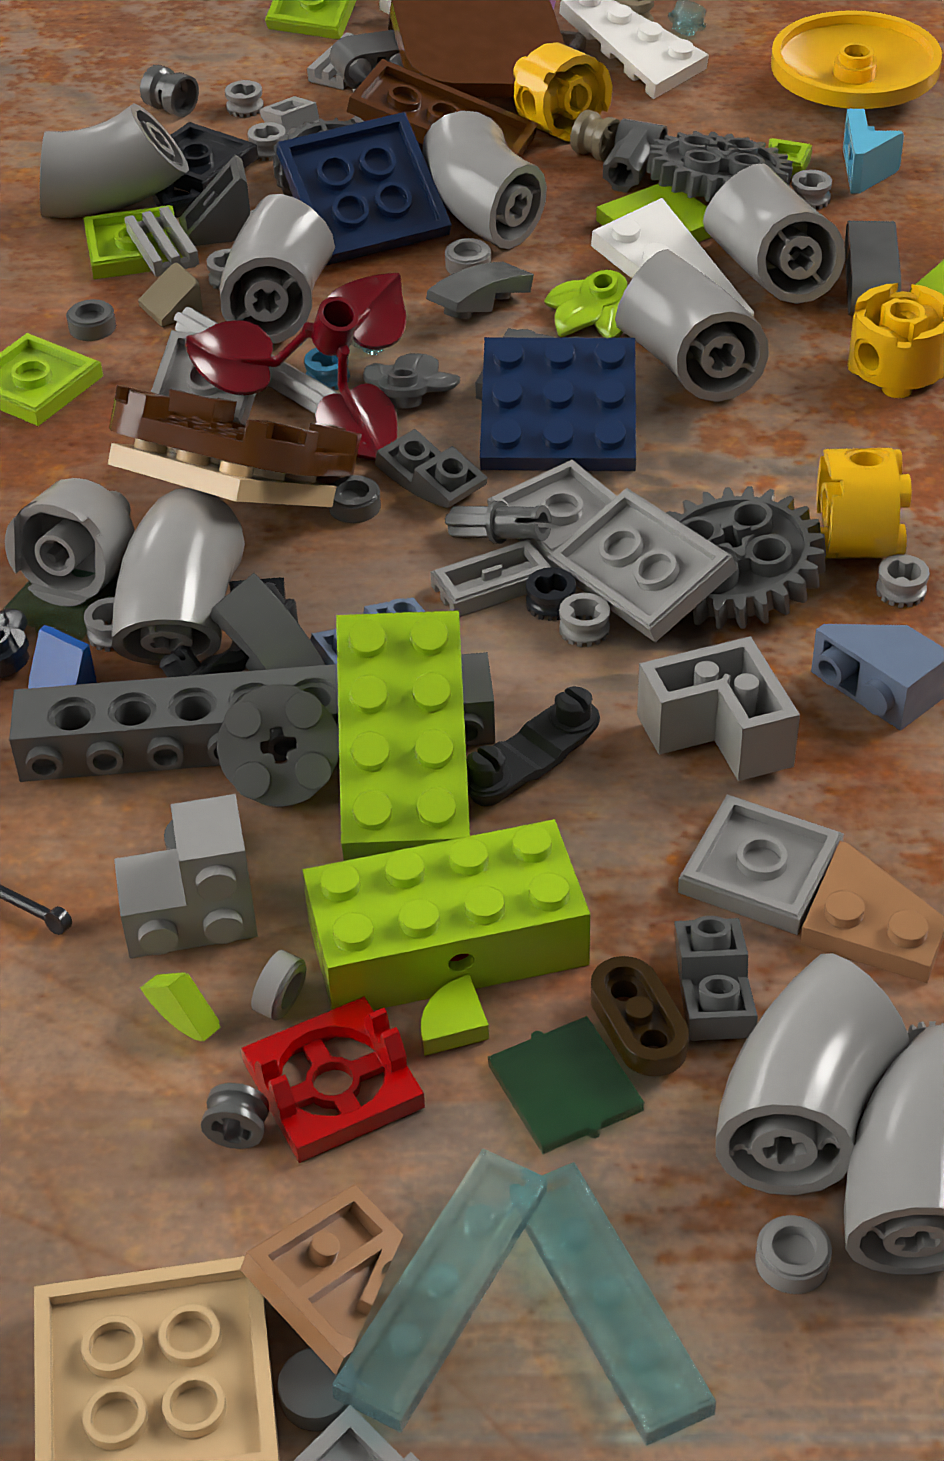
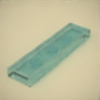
(439, 1290)
(617, 1310)

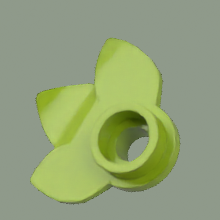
(588, 303)

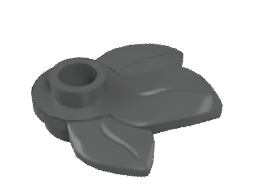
(410, 379)

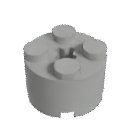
(66, 530)

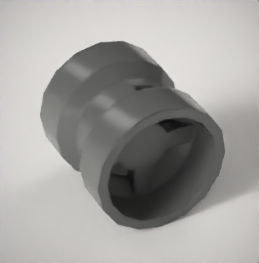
(169, 90)

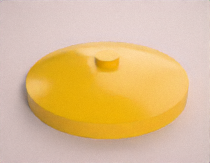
(856, 59)

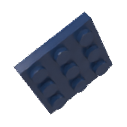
(366, 185)
(558, 403)

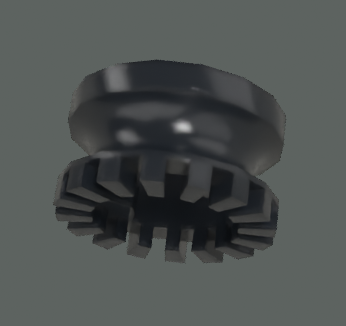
(547, 591)

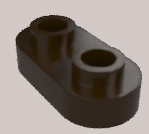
(643, 1020)

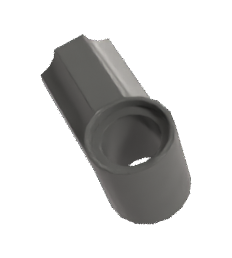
(630, 154)

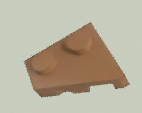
(872, 918)
(326, 1271)

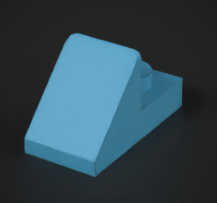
(869, 153)

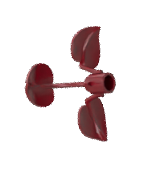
(369, 310)

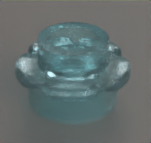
(687, 17)

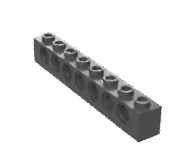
(178, 719)

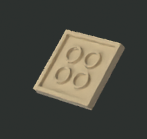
(220, 476)
(154, 1367)

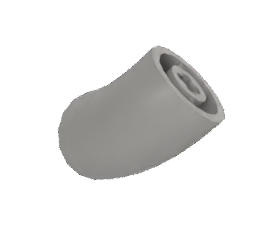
(107, 165)
(483, 179)
(775, 235)
(276, 266)
(693, 328)
(175, 576)
(807, 1079)
(899, 1166)

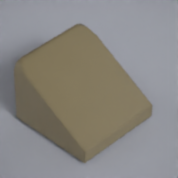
(171, 294)

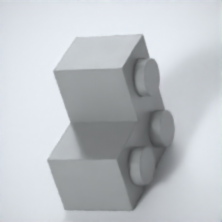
(721, 697)
(189, 892)

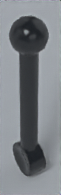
(57, 919)

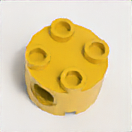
(559, 85)
(898, 338)
(862, 502)

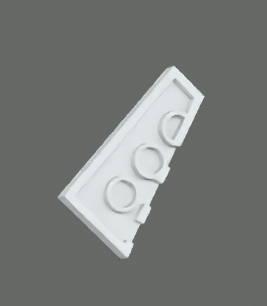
(640, 44)
(650, 229)

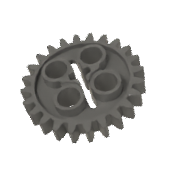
(705, 162)
(773, 548)

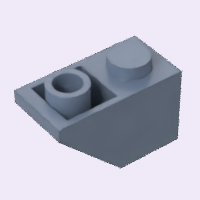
(882, 668)

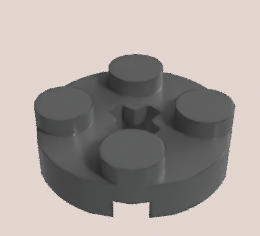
(250, 724)

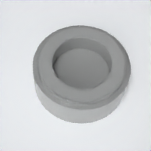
(465, 254)
(279, 985)
(793, 1254)

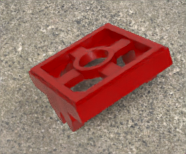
(313, 1133)

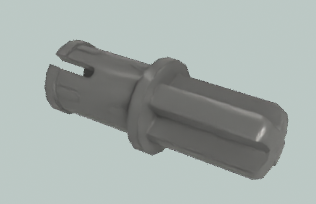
(498, 522)

